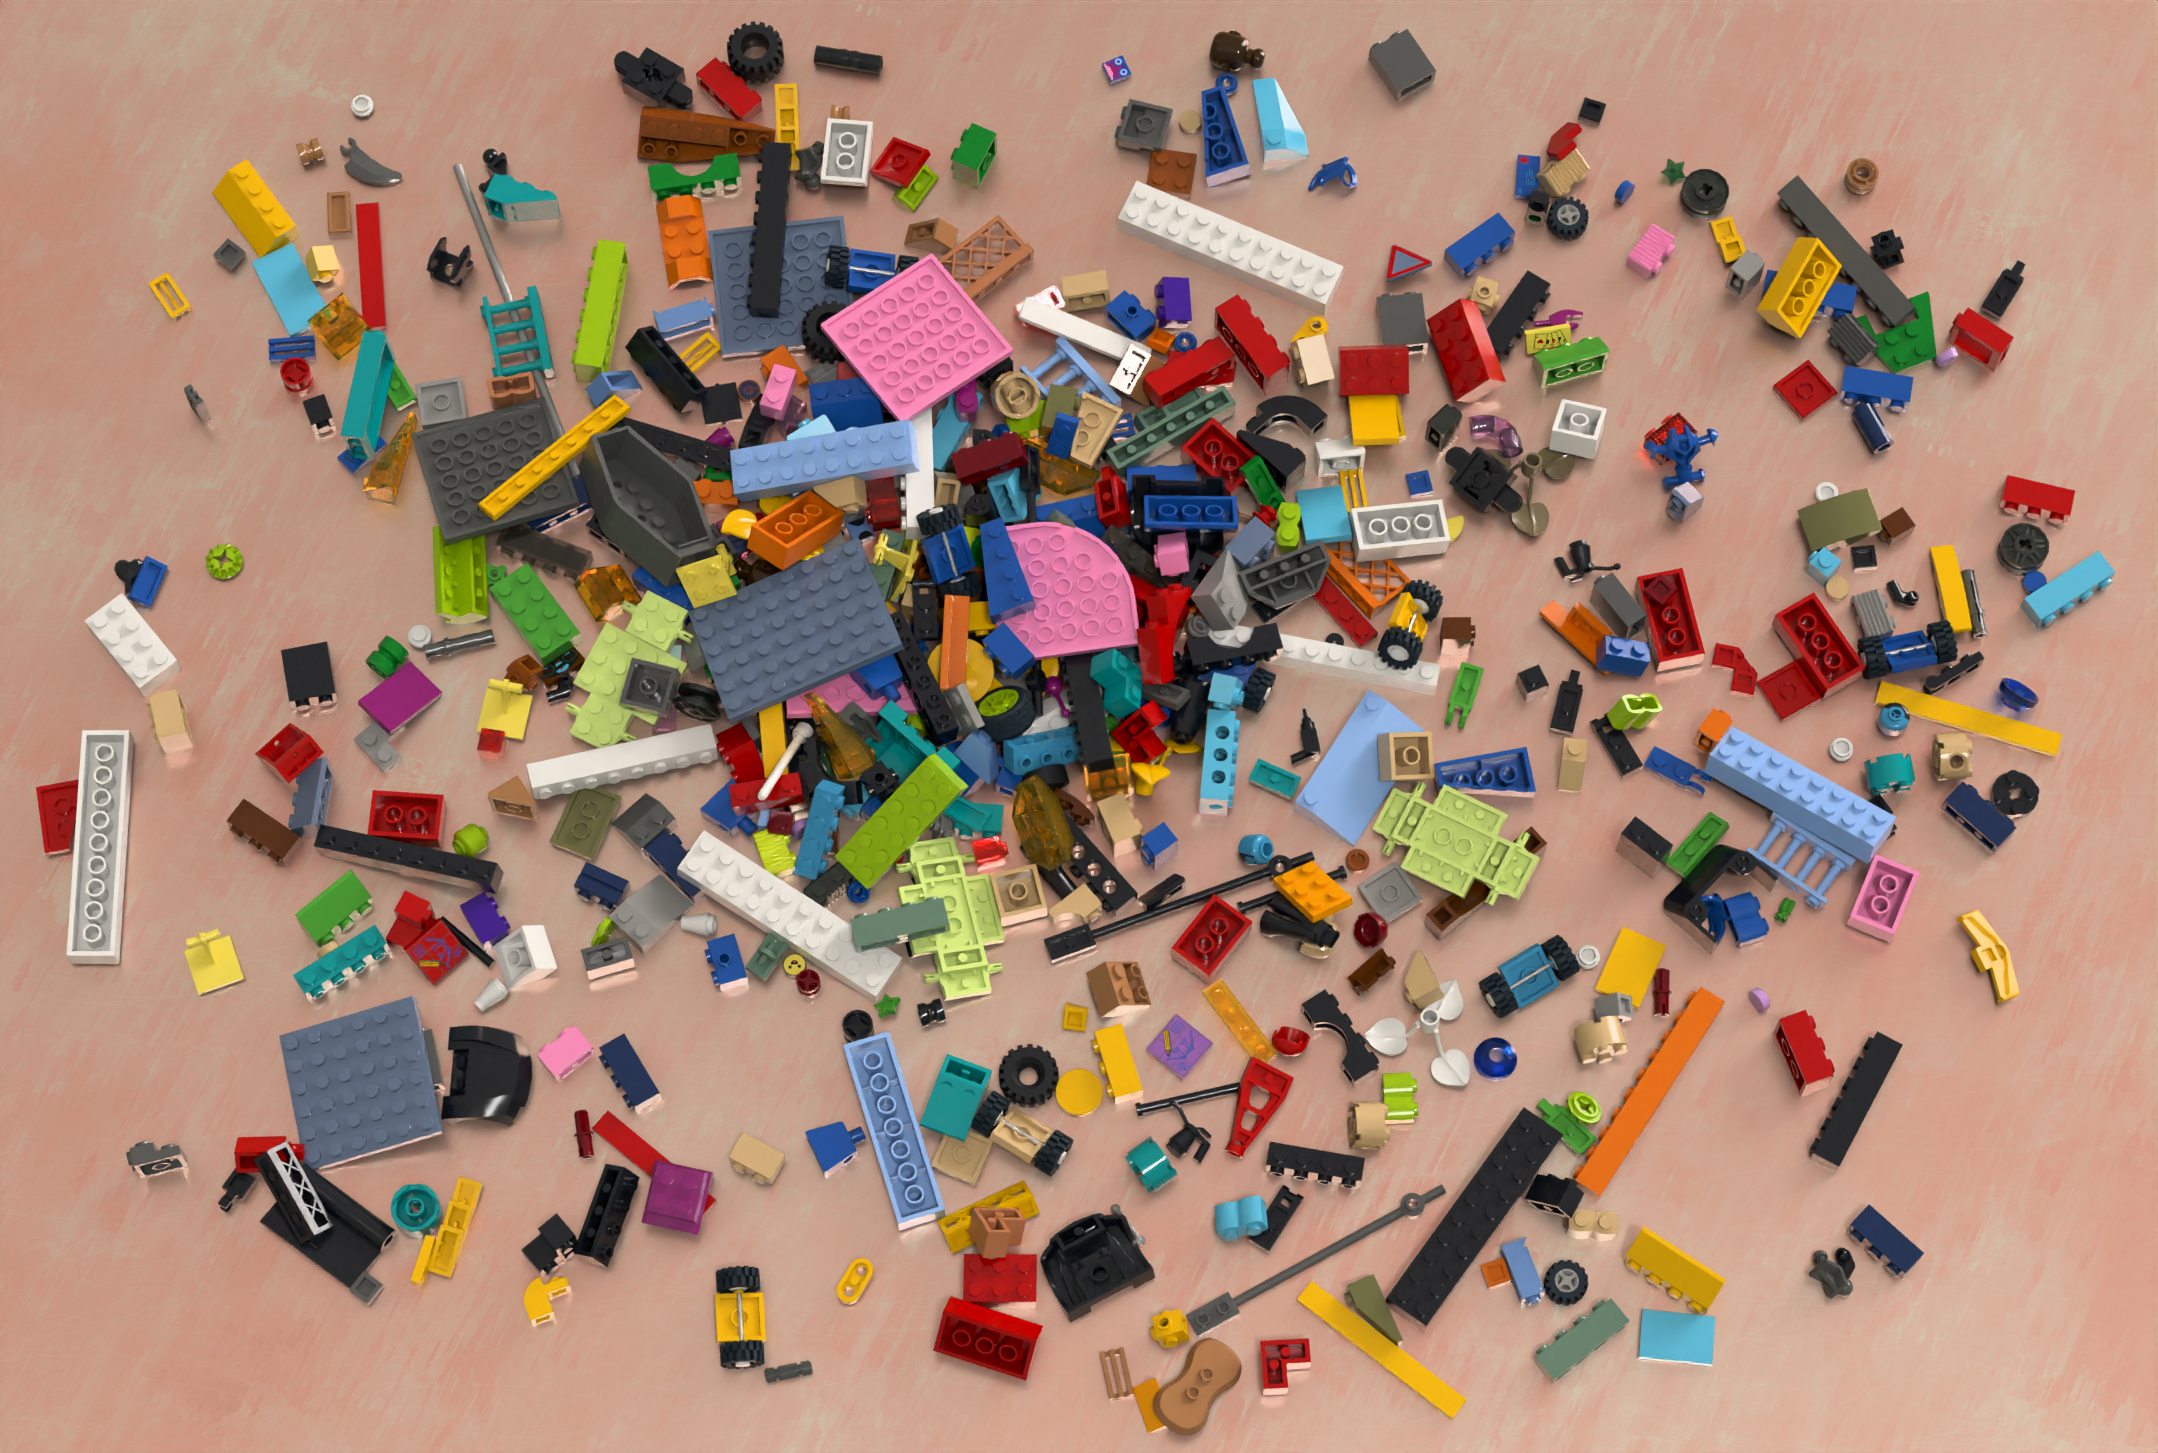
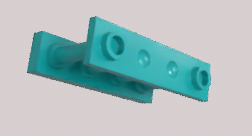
(535, 322)

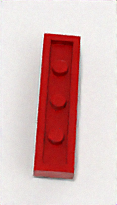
(1344, 614)

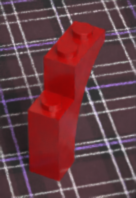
(1158, 634)

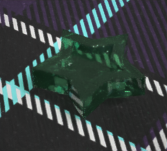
(1673, 171)

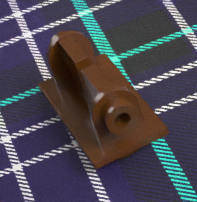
(1370, 971)

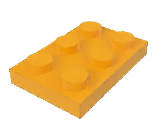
(1312, 891)

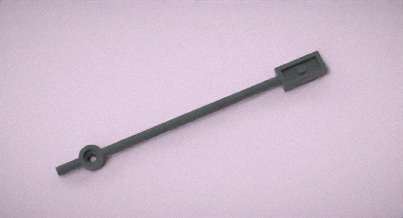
(1225, 1308)

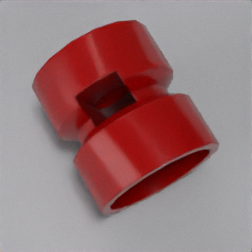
(297, 376)

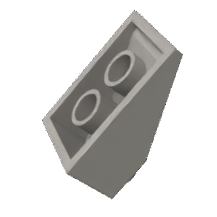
(1222, 594)
(650, 913)

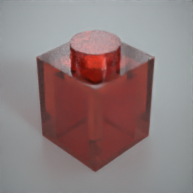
(492, 744)
(990, 852)

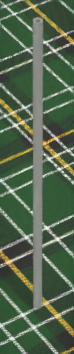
(507, 296)

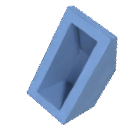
(607, 384)
(980, 755)

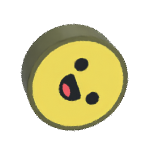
(794, 964)

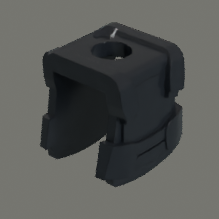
(441, 259)

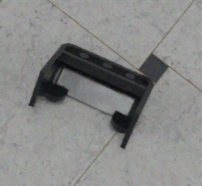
(1683, 902)

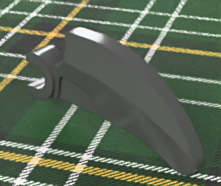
(366, 168)

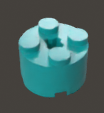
(1890, 773)
(1152, 1165)
(421, 1198)

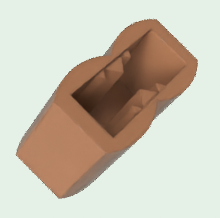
(507, 391)

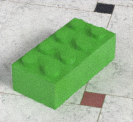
(535, 614)

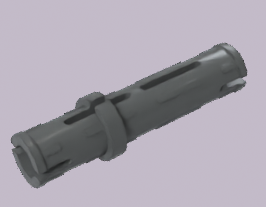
(1974, 605)
(457, 644)

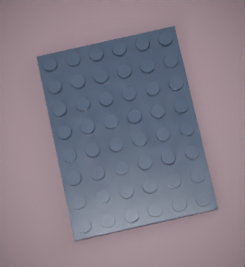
(795, 630)

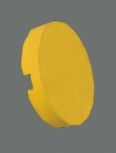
(1079, 1092)

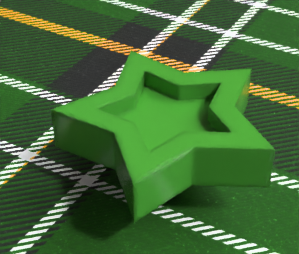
(887, 1006)

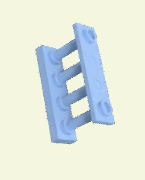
(1078, 367)
(1820, 848)

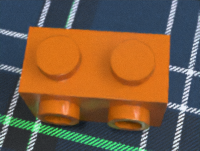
(717, 496)

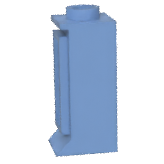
(684, 319)
(1522, 1272)

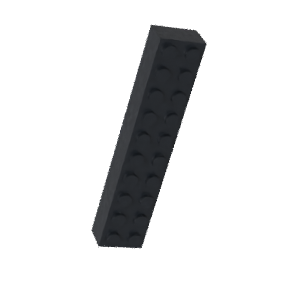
(1473, 1219)

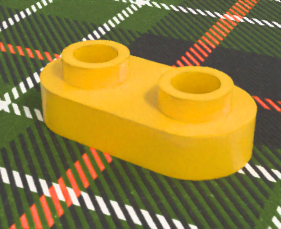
(1308, 331)
(855, 1282)

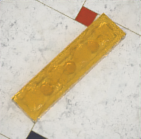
(1239, 1022)

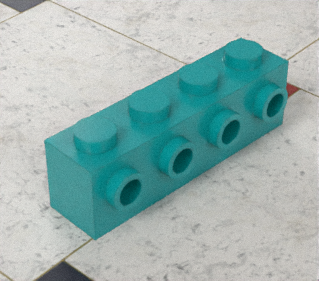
(342, 963)

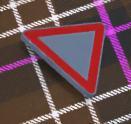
(1404, 262)

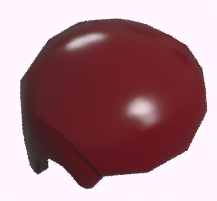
(1370, 930)

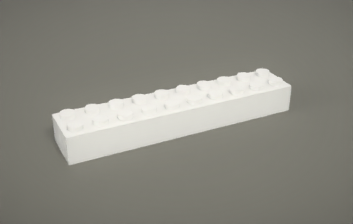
(1230, 247)
(100, 847)
(787, 915)

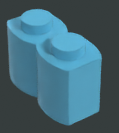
(1241, 1218)

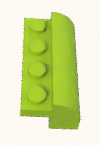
(460, 579)

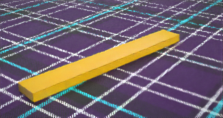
(553, 458)
(1970, 719)
(1381, 1350)

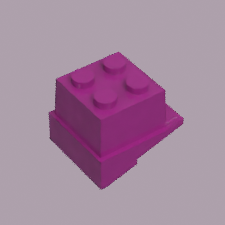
(677, 1197)

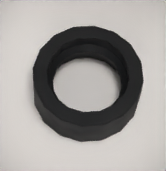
(1051, 775)

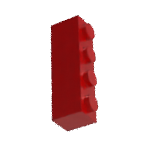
(1188, 372)

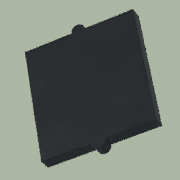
(721, 404)

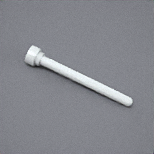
(799, 733)

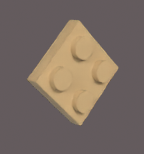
(962, 1158)

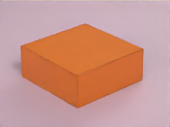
(1160, 340)
(1495, 1273)

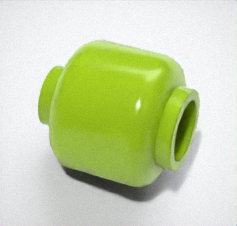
(470, 840)

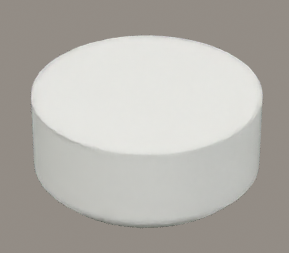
(1825, 491)

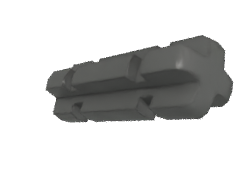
(788, 1371)

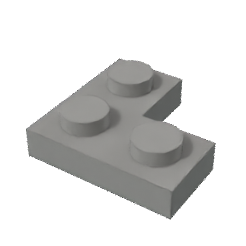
(376, 746)

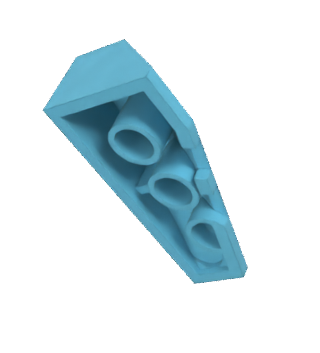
(1278, 127)

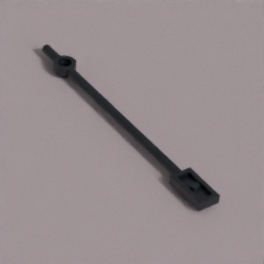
(1030, 483)
(1083, 938)

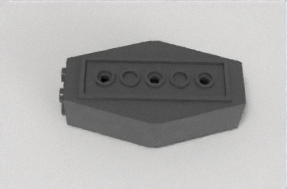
(649, 490)

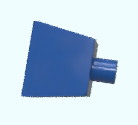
(880, 679)
(721, 814)
(834, 1146)

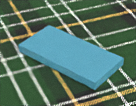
(289, 288)

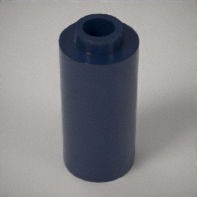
(1872, 427)

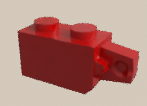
(1112, 499)
(251, 1147)

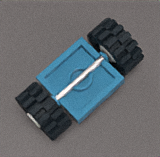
(1529, 976)

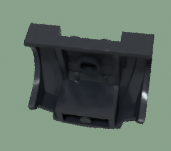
(487, 1076)
(1093, 1262)

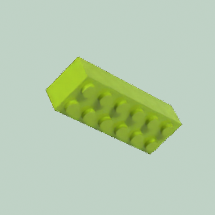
(601, 310)
(901, 821)

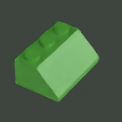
(1570, 361)
(335, 909)

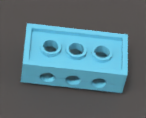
(1219, 755)

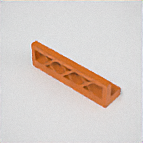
(954, 641)

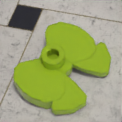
(603, 932)

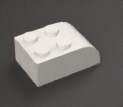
(847, 152)

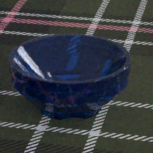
(2017, 695)
(1495, 1070)

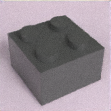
(650, 688)

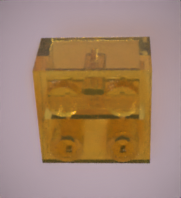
(339, 326)
(605, 590)

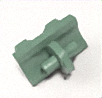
(767, 957)

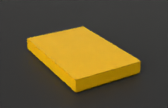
(1373, 419)
(1631, 966)

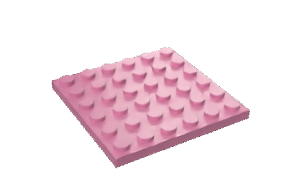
(916, 339)

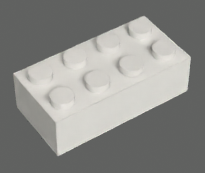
(1399, 530)
(133, 645)

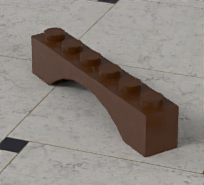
(1455, 909)

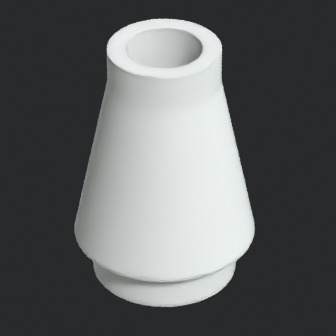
(701, 923)
(491, 994)

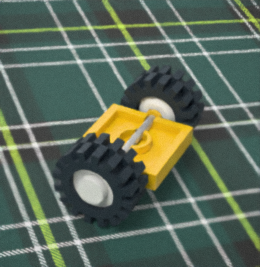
(1408, 624)
(739, 1317)

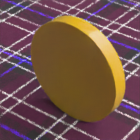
(978, 670)

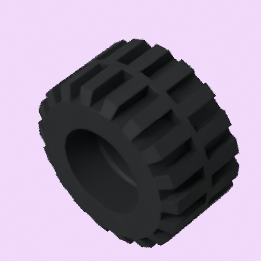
(755, 36)
(812, 341)

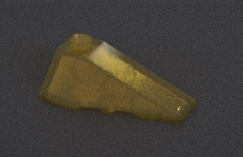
(389, 469)
(847, 749)

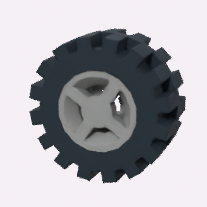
(1571, 211)
(1572, 1276)

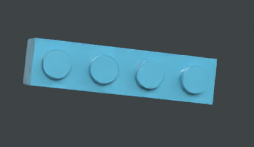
(949, 432)
(2068, 589)

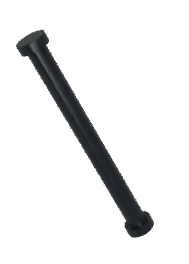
(1266, 899)
(1187, 1098)

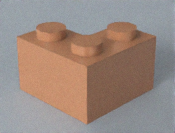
(996, 1230)

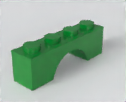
(668, 183)

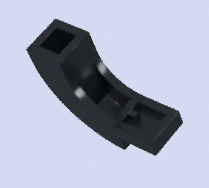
(1288, 409)
(814, 771)

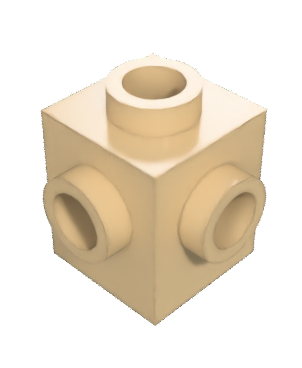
(1484, 294)

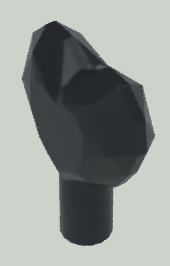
(127, 572)

